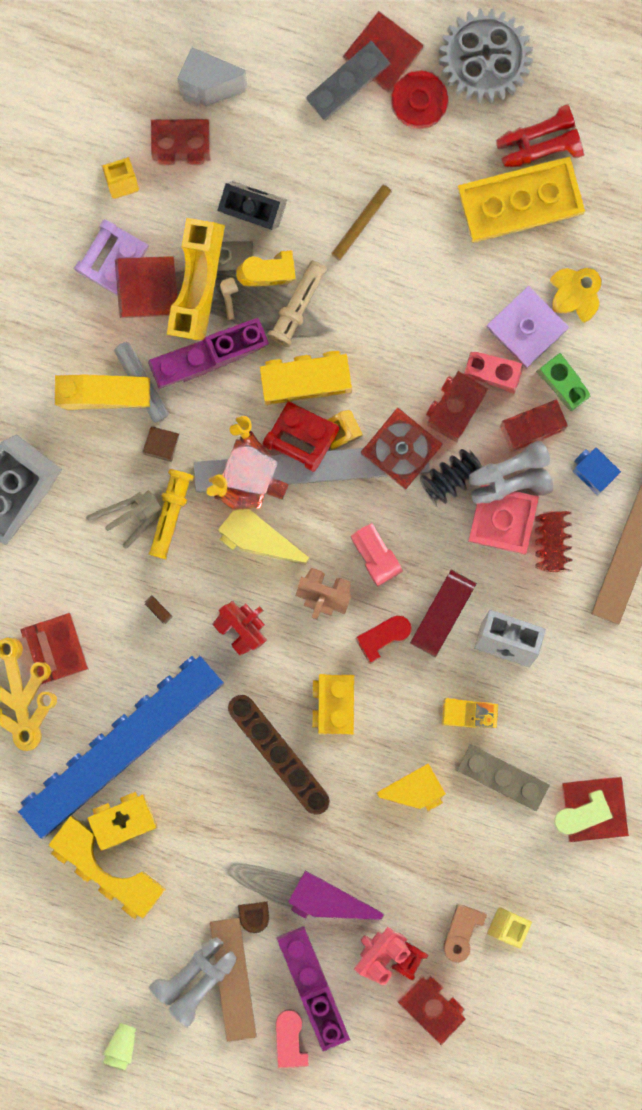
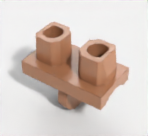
(321, 597)

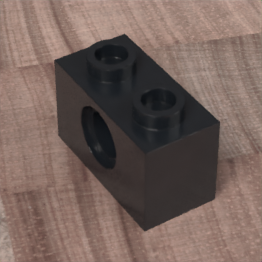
(252, 205)

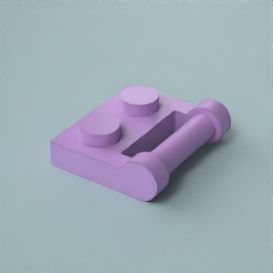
(125, 247)

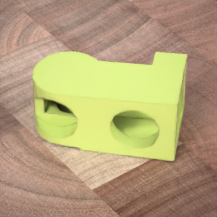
(574, 820)

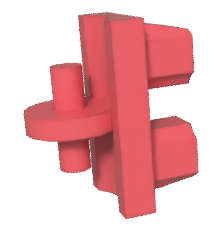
(378, 954)

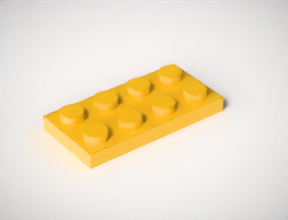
(521, 199)

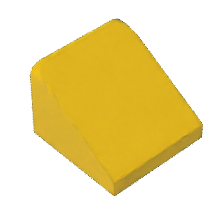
(120, 178)
(348, 430)

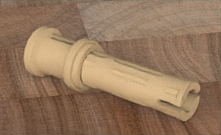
(291, 315)

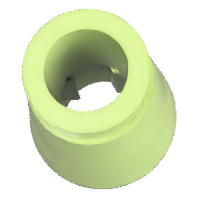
(120, 1048)

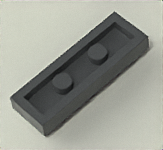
(348, 80)

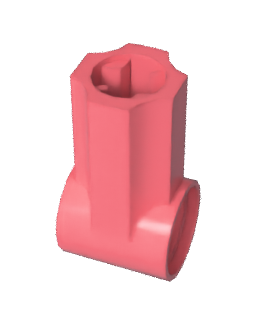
(379, 560)

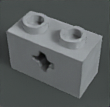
(509, 638)

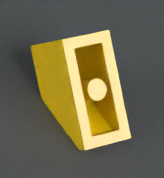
(415, 790)

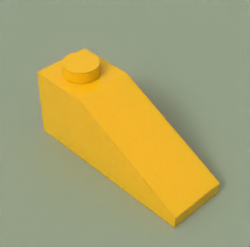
(101, 392)

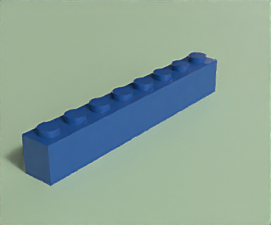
(121, 747)

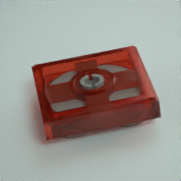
(401, 448)

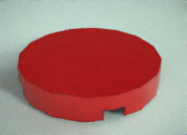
(419, 99)

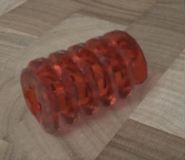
(553, 541)

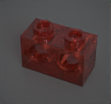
(181, 132)
(533, 425)

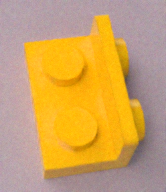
(335, 704)

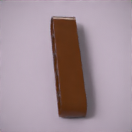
(266, 746)

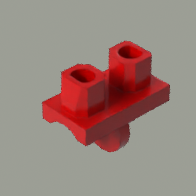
(246, 624)

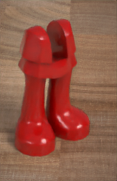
(567, 142)

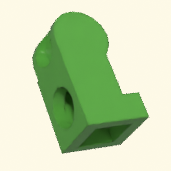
(564, 382)

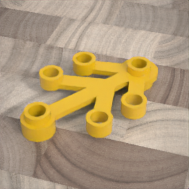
(21, 699)

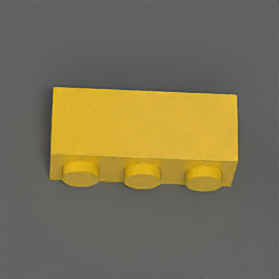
(305, 378)

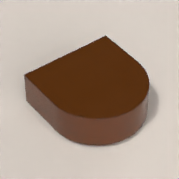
(157, 609)
(254, 916)

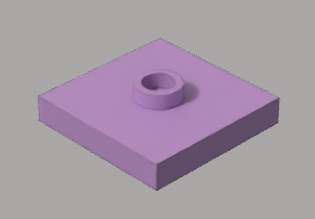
(527, 327)

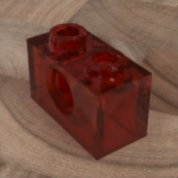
(454, 423)
(438, 1026)

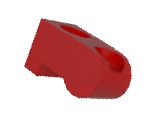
(392, 630)

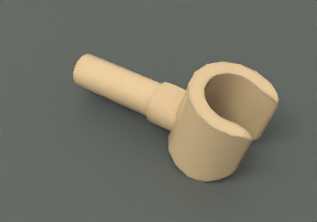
(227, 288)

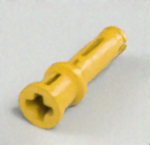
(173, 500)

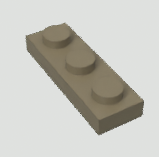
(503, 777)

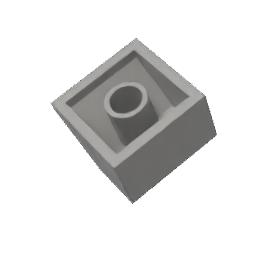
(209, 79)

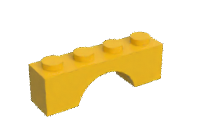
(202, 251)
(76, 844)

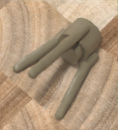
(142, 505)

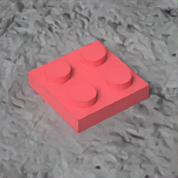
(505, 522)

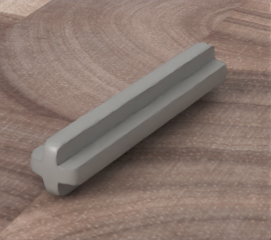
(134, 368)

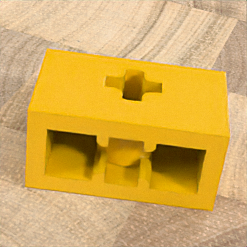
(109, 834)

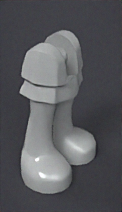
(536, 478)
(168, 991)

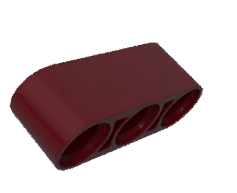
(443, 613)

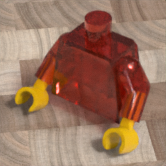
(247, 472)

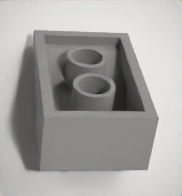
(23, 483)

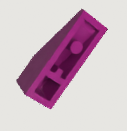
(324, 900)

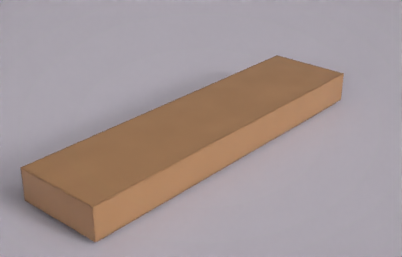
(235, 986)

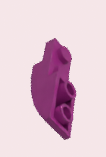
(208, 354)
(313, 988)

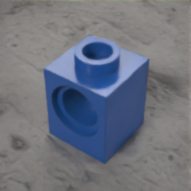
(595, 470)

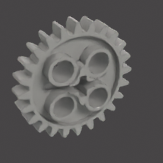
(481, 30)

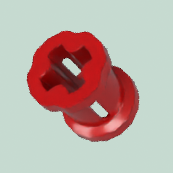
(412, 962)

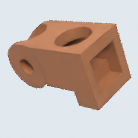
(460, 931)

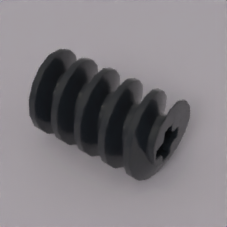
(450, 476)

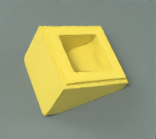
(509, 927)

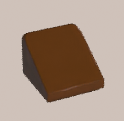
(161, 444)

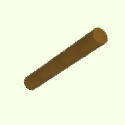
(361, 222)

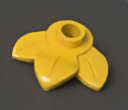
(573, 295)

